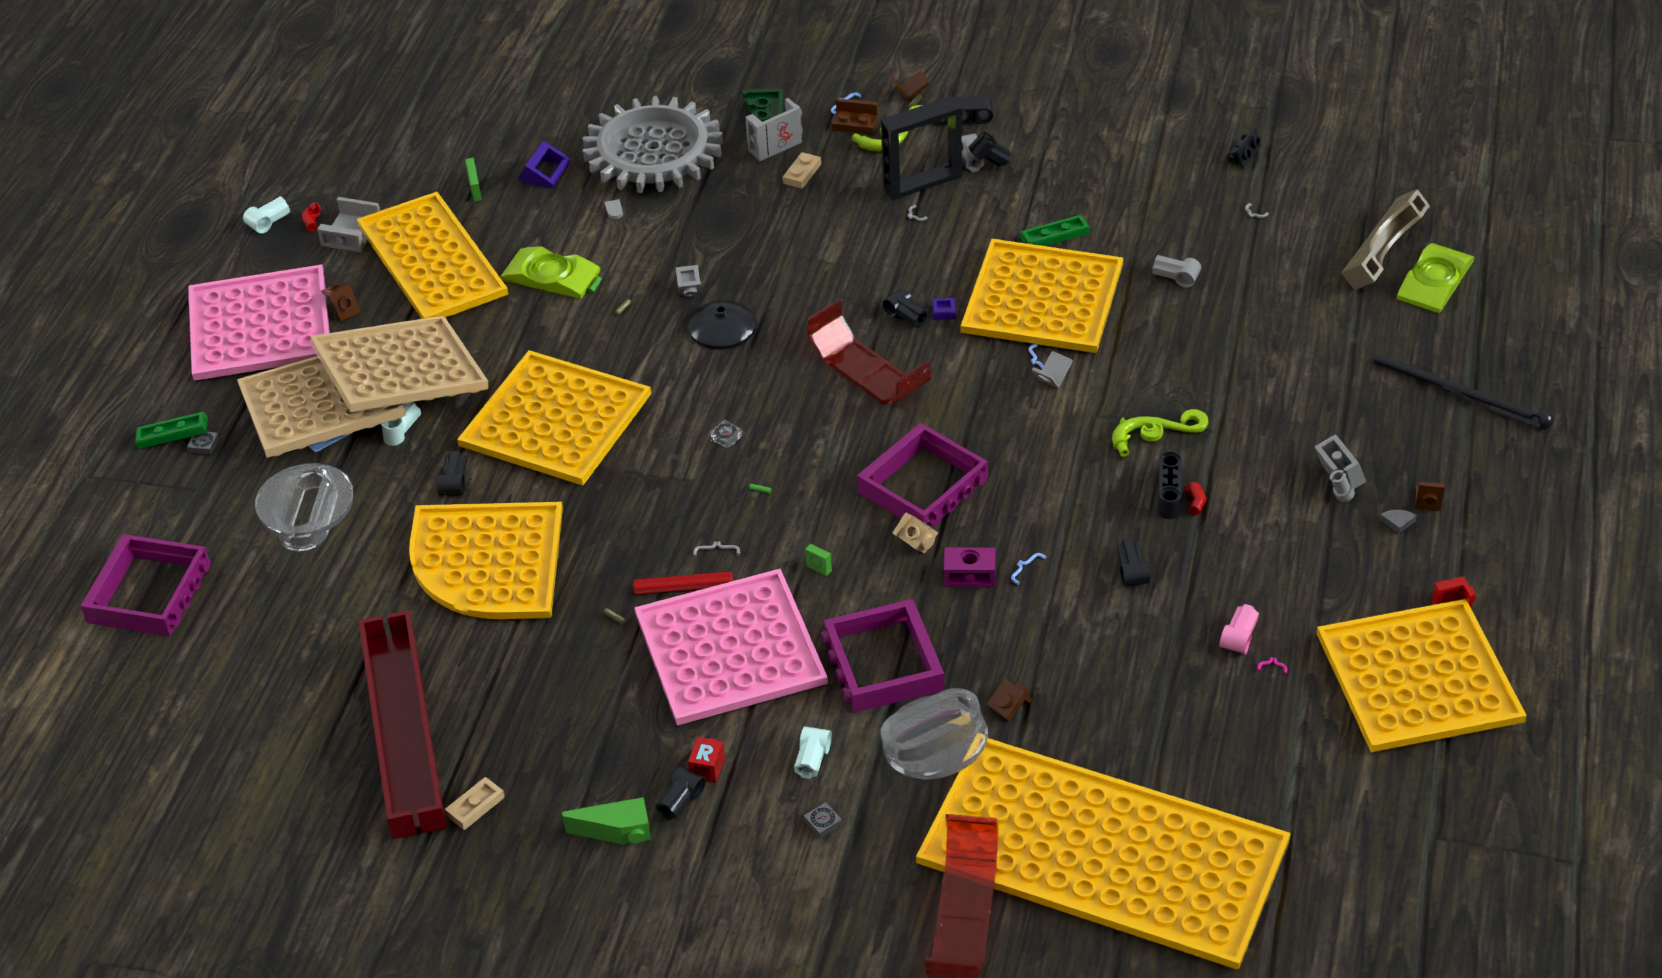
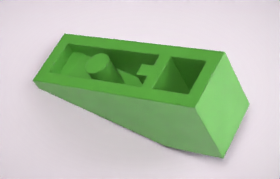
(612, 822)

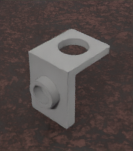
(1054, 369)

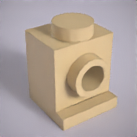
(915, 532)

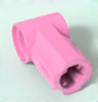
(1239, 632)

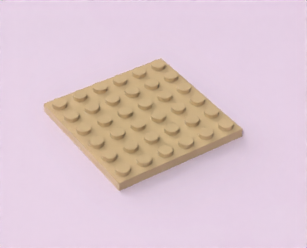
(398, 363)
(303, 407)

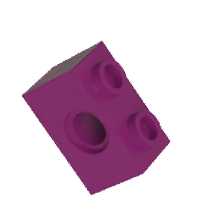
(969, 567)

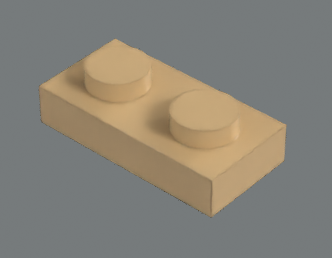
(801, 170)
(474, 803)

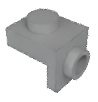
(688, 280)

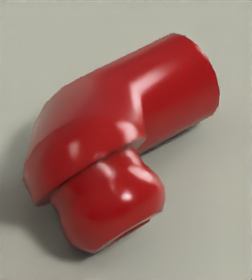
(310, 215)
(1199, 498)

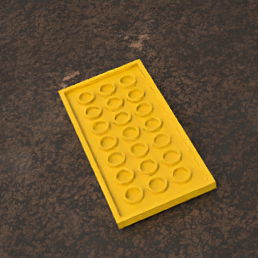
(432, 257)

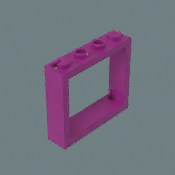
(901, 452)
(130, 547)
(892, 690)

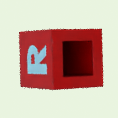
(707, 758)

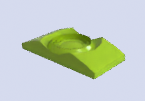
(551, 272)
(1434, 277)

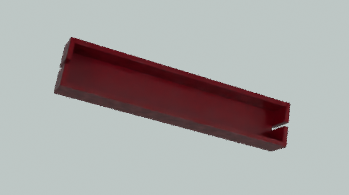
(401, 726)

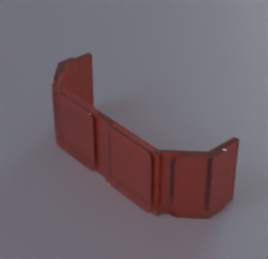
(858, 362)
(965, 897)

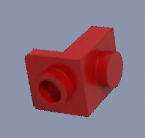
(1453, 590)

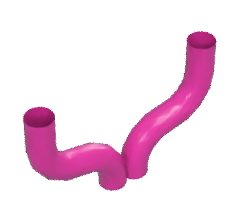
(1275, 662)

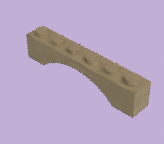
(1368, 260)

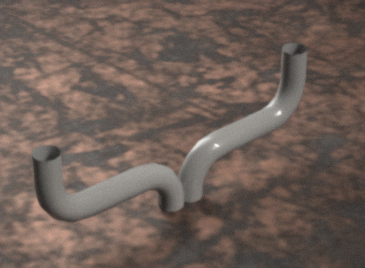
(714, 545)

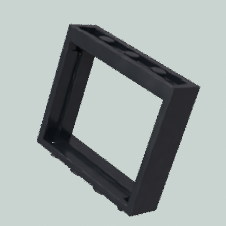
(912, 119)

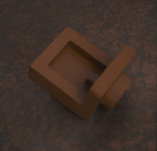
(1009, 698)

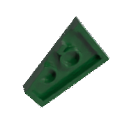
(764, 102)

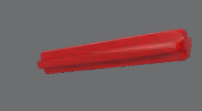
(681, 583)

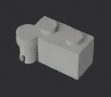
(1341, 466)

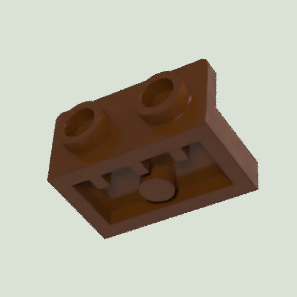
(855, 116)

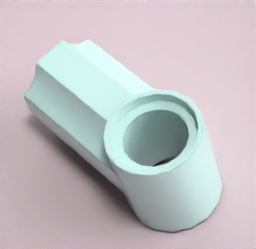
(262, 218)
(394, 430)
(813, 746)

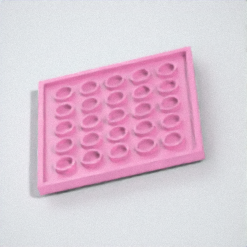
(256, 321)
(730, 646)

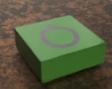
(818, 559)

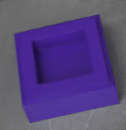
(943, 308)

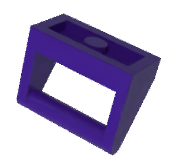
(545, 153)

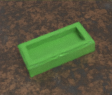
(473, 180)

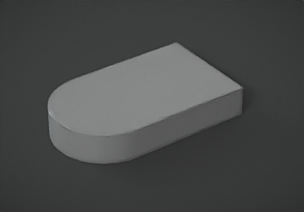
(614, 209)

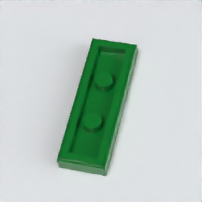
(1056, 231)
(171, 430)

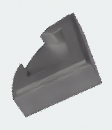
(1398, 519)

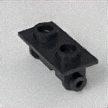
(1245, 148)

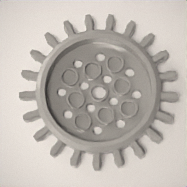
(626, 144)

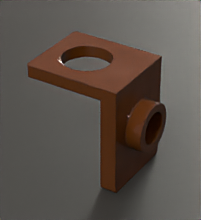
(912, 86)
(342, 300)
(1429, 496)

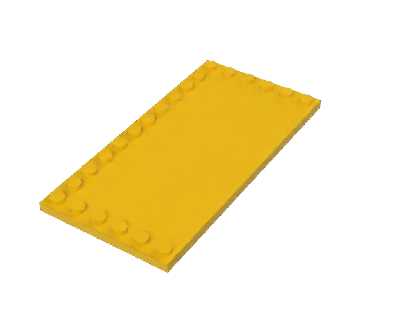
(1117, 851)

